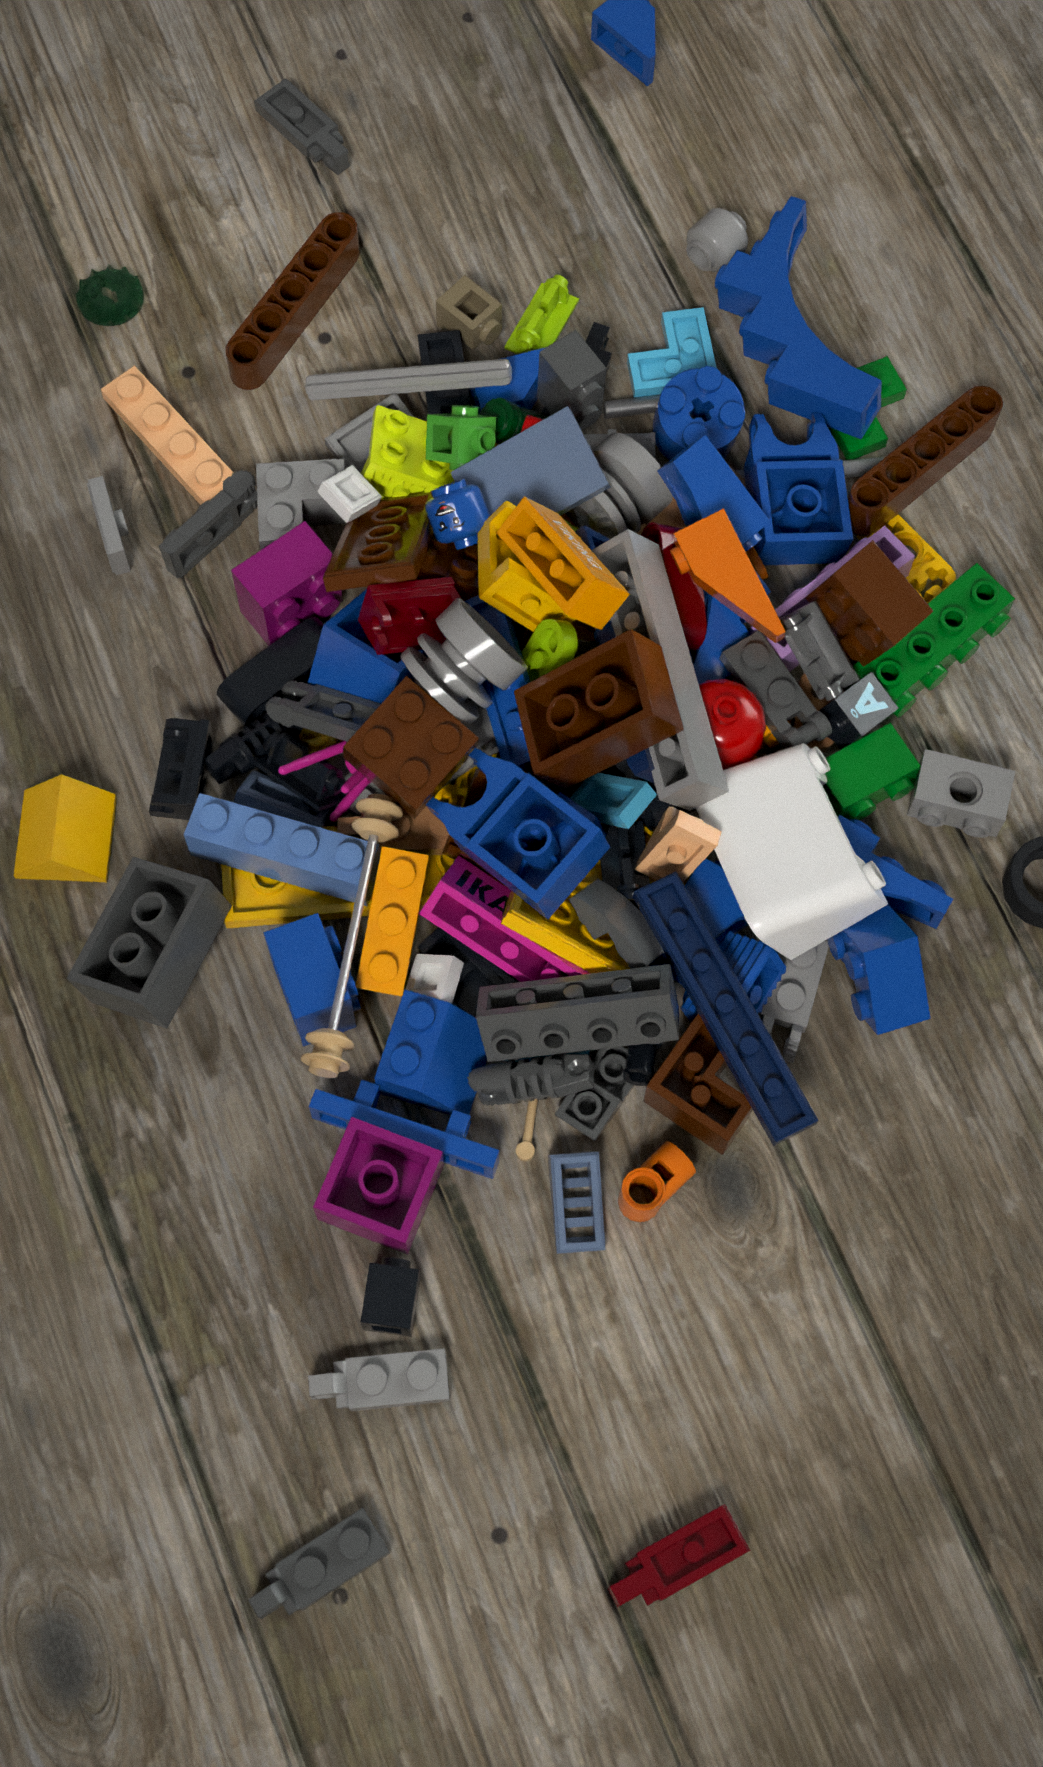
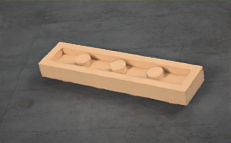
(167, 434)

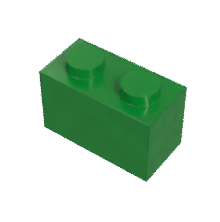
(870, 772)

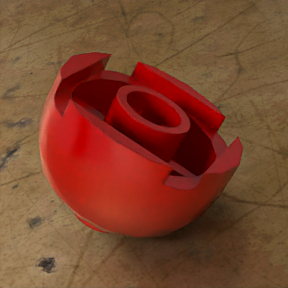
(735, 720)

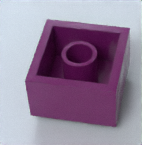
(285, 584)
(379, 1185)

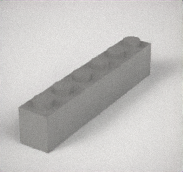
(688, 762)

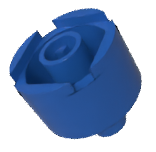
(707, 397)

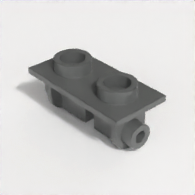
(818, 651)

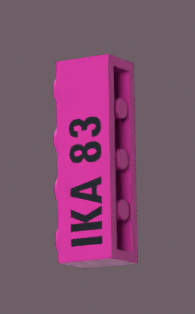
(471, 910)

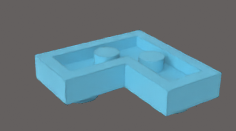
(686, 348)

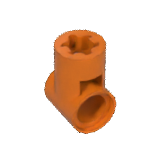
(671, 1165)

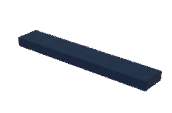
(725, 1009)

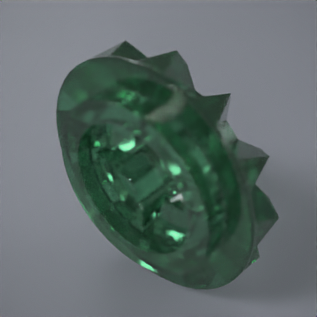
(102, 309)

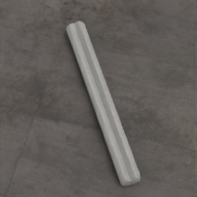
(409, 379)

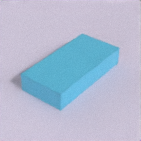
(614, 798)

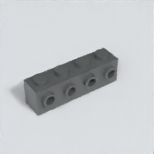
(578, 1013)

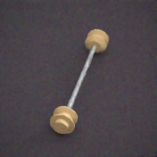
(329, 1042)

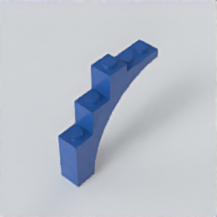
(801, 370)
(701, 487)
(903, 892)

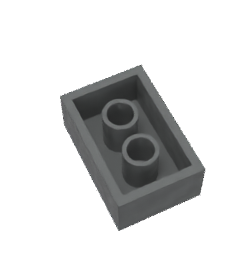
(149, 942)

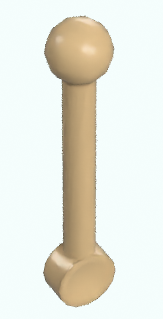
(525, 1150)

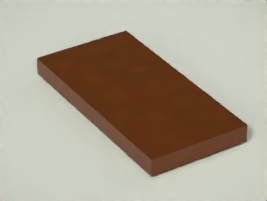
(381, 545)

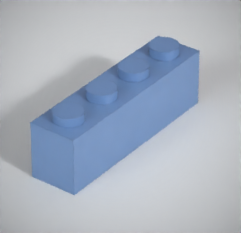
(278, 848)

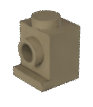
(471, 311)

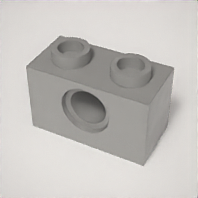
(983, 784)

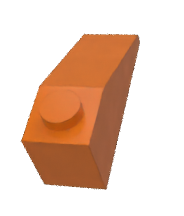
(723, 570)

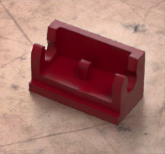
(401, 611)

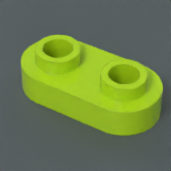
(550, 647)

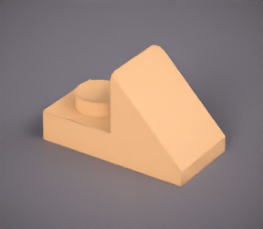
(677, 845)

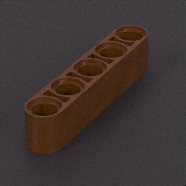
(288, 317)
(923, 459)

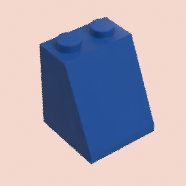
(349, 662)

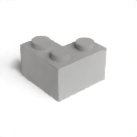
(290, 496)

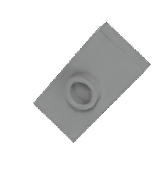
(111, 525)

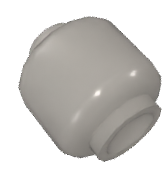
(716, 239)

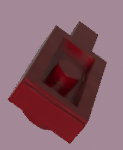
(681, 1558)

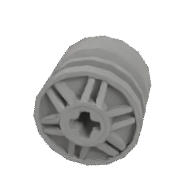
(635, 490)
(463, 661)

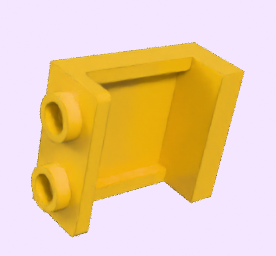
(507, 582)

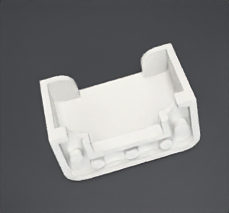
(790, 852)

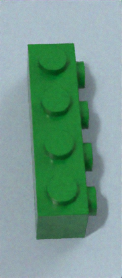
(951, 633)

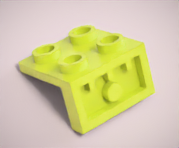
(398, 456)

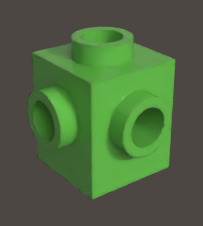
(459, 435)

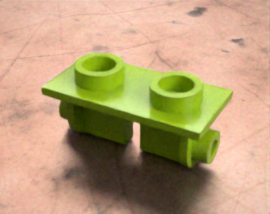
(543, 317)

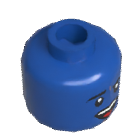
(457, 513)

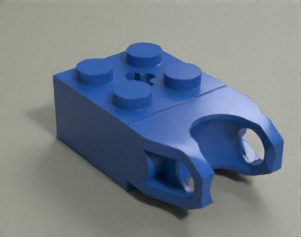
(800, 494)
(513, 819)

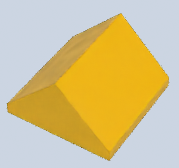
(65, 831)

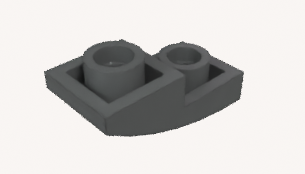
(608, 911)
(595, 1107)

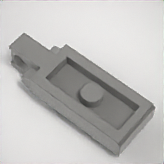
(384, 1381)

